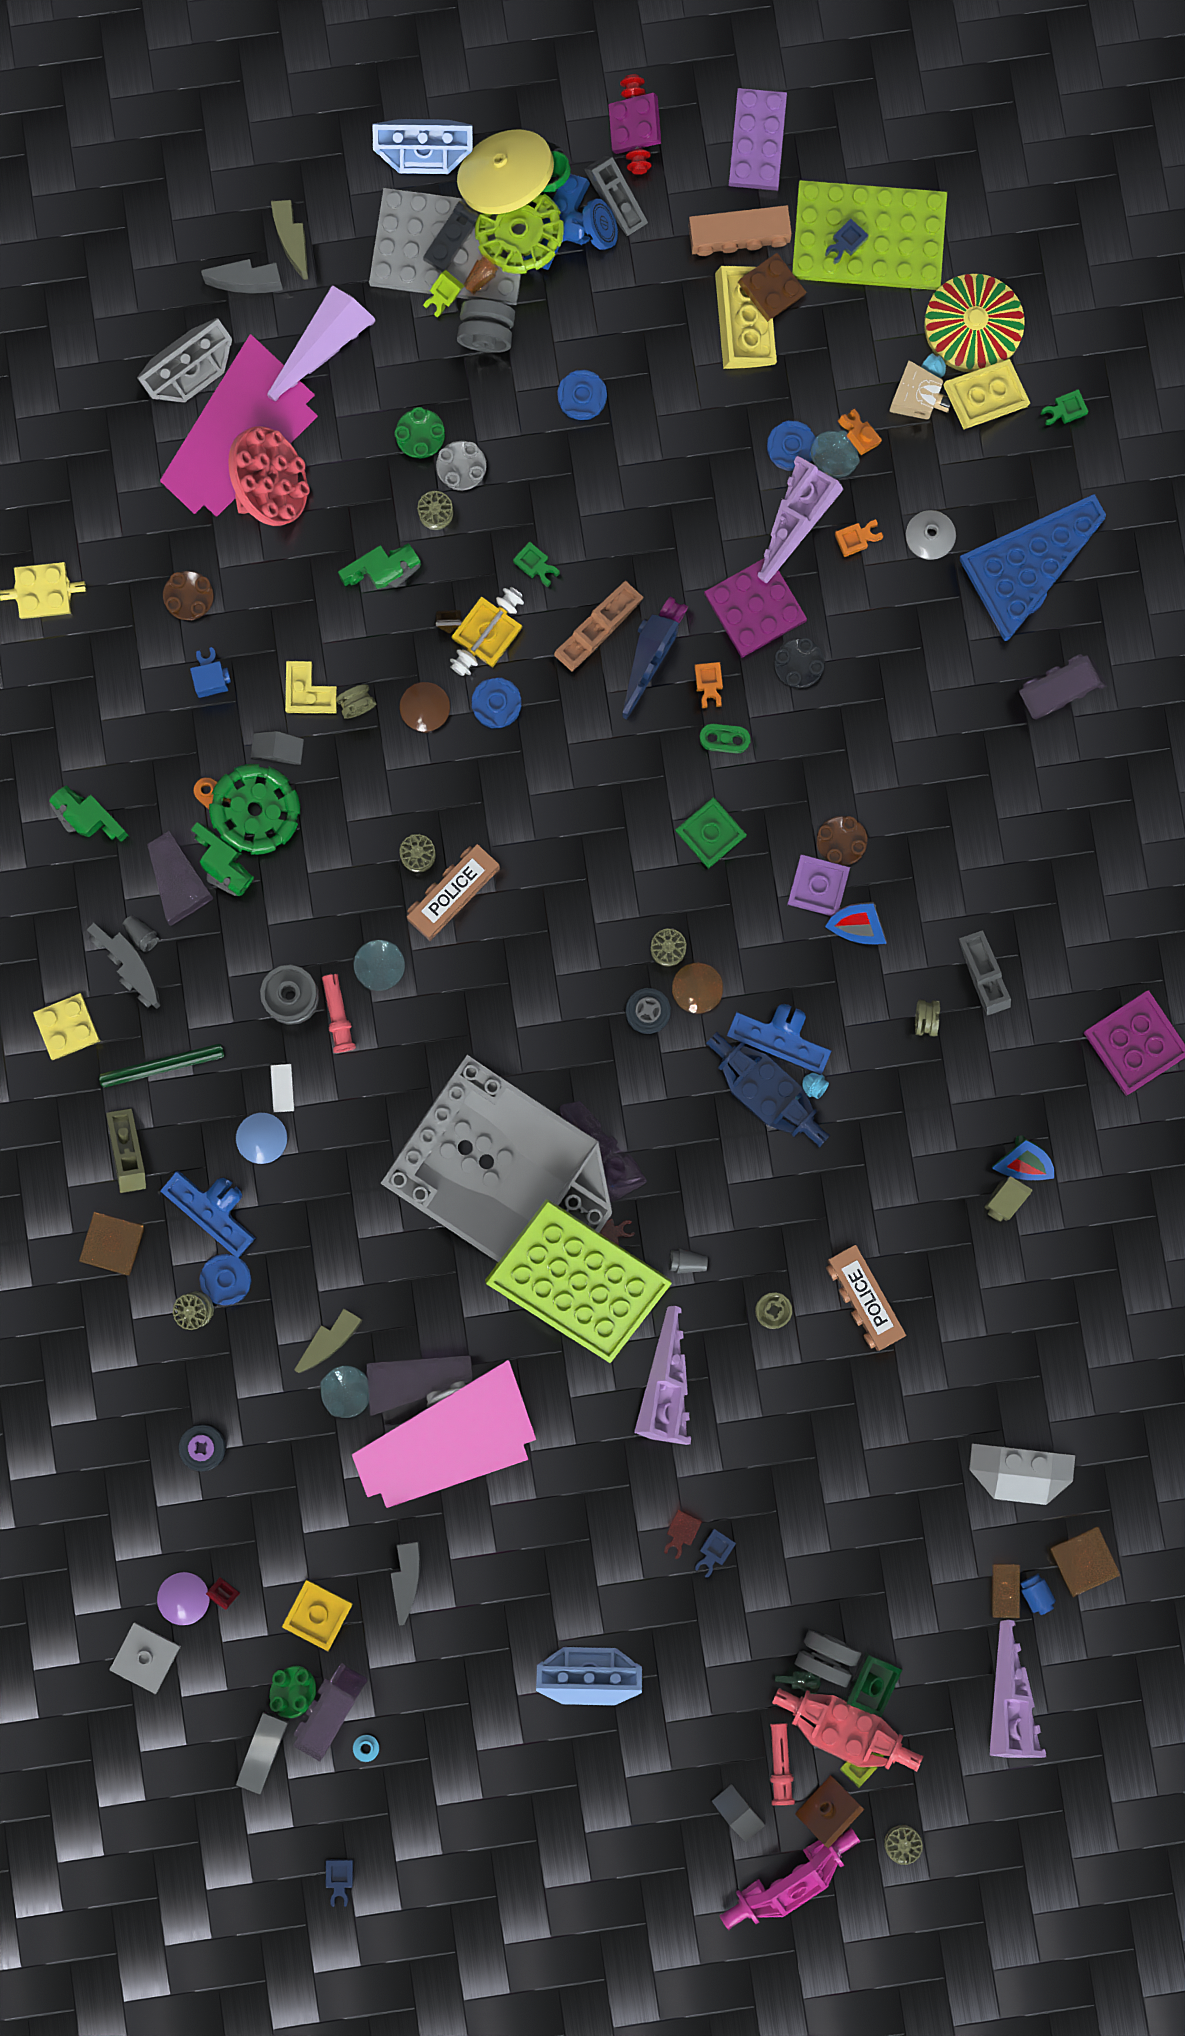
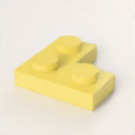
(302, 696)

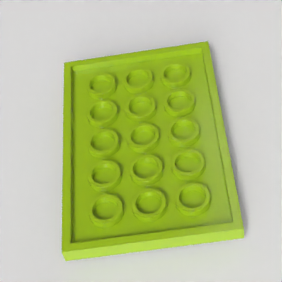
(901, 226)
(578, 1281)

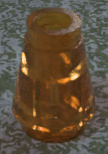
(480, 275)

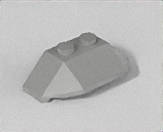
(188, 363)
(1021, 1473)

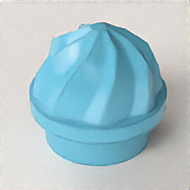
(935, 365)
(815, 1085)

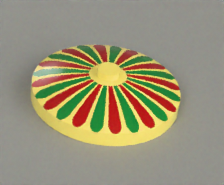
(974, 322)

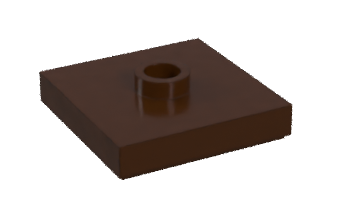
(829, 1811)

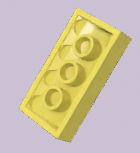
(744, 332)

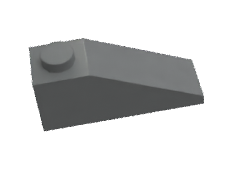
(616, 193)

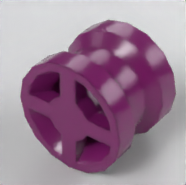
(673, 610)

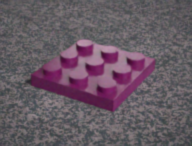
(753, 609)
(1136, 1042)

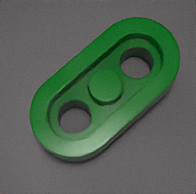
(725, 736)

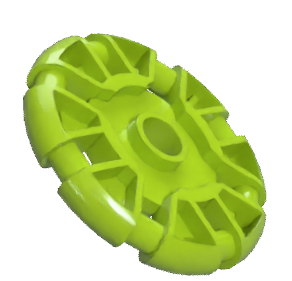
(524, 243)

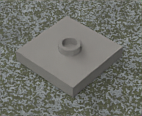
(145, 1658)

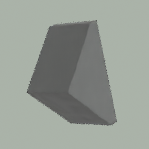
(277, 747)
(738, 1813)

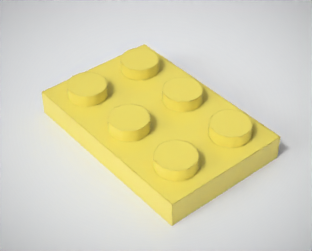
(986, 394)

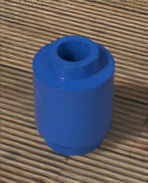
(1038, 1594)

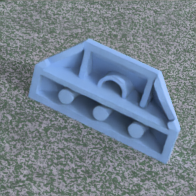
(422, 144)
(589, 1676)

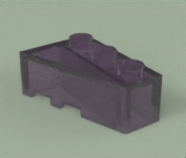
(1062, 686)
(329, 1712)

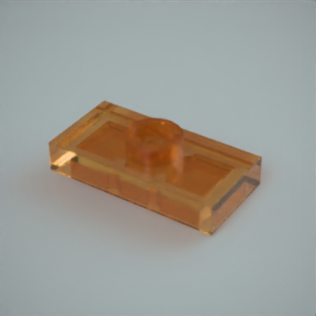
(1005, 1590)

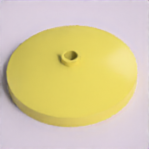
(505, 171)

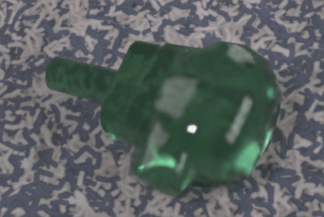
(802, 1681)

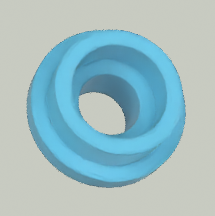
(366, 1739)

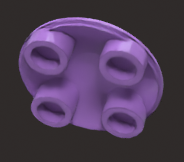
(183, 1598)

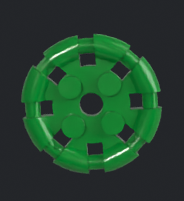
(254, 793)

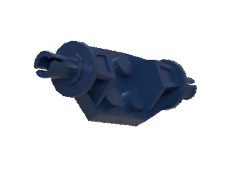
(767, 1089)

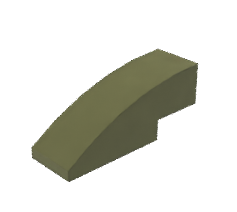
(291, 236)
(329, 1341)

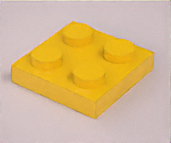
(317, 1615)

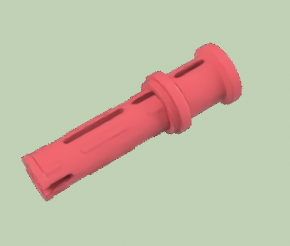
(339, 1024)
(781, 1778)

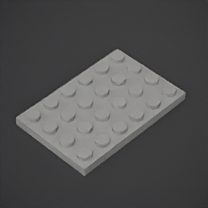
(405, 233)

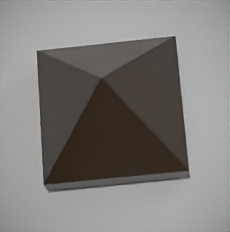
(448, 620)

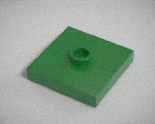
(710, 832)

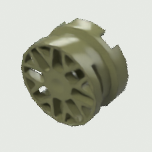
(435, 510)
(355, 701)
(417, 853)
(668, 947)
(927, 1017)
(193, 1309)
(773, 1310)
(903, 1844)

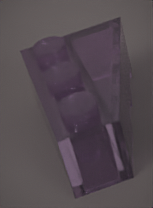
(176, 879)

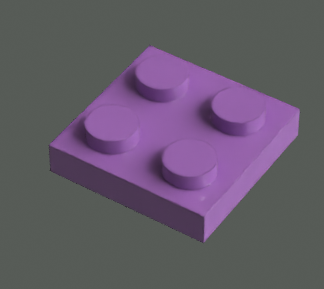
(818, 885)

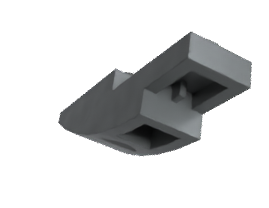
(133, 971)

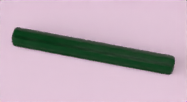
(161, 1065)

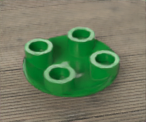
(420, 433)
(292, 1691)

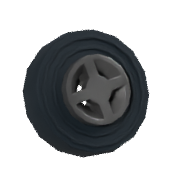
(643, 1003)

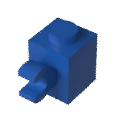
(210, 676)

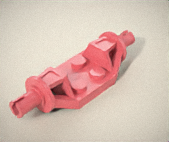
(847, 1731)

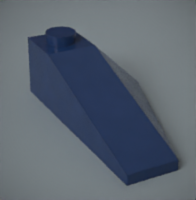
(653, 644)

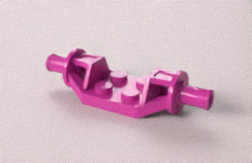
(794, 1890)

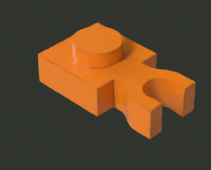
(860, 434)
(855, 539)
(709, 680)

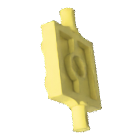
(42, 590)

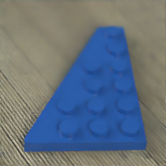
(1024, 564)

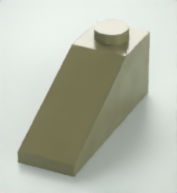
(126, 1150)
(1007, 1198)

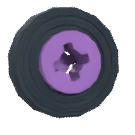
(209, 1442)

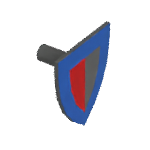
(858, 924)

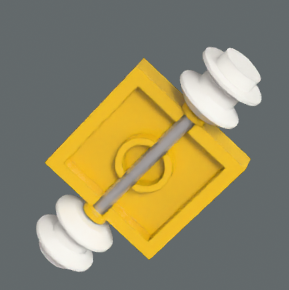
(487, 631)

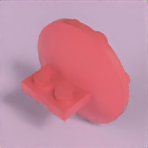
(266, 476)

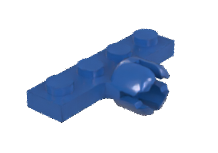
(568, 200)
(781, 1038)
(211, 1210)

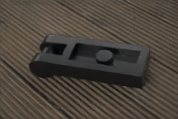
(451, 237)

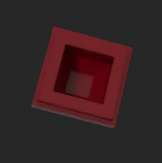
(222, 1593)

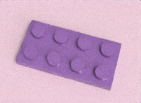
(757, 139)

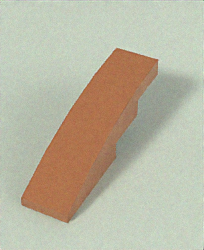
(598, 626)

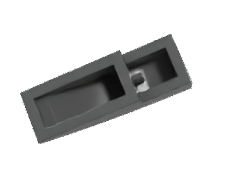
(244, 278)
(985, 973)
(407, 1579)
(262, 1752)

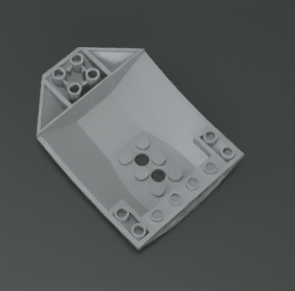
(532, 1153)

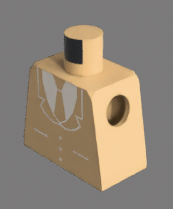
(919, 393)

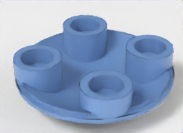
(261, 1138)

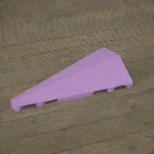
(332, 326)
(805, 502)
(663, 1405)
(1012, 1721)

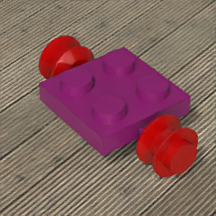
(635, 123)

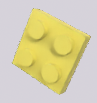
(66, 1026)

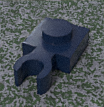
(847, 239)
(716, 1549)
(339, 1876)

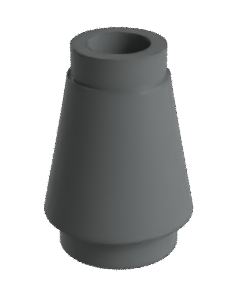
(141, 935)
(686, 1261)

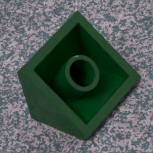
(872, 1685)

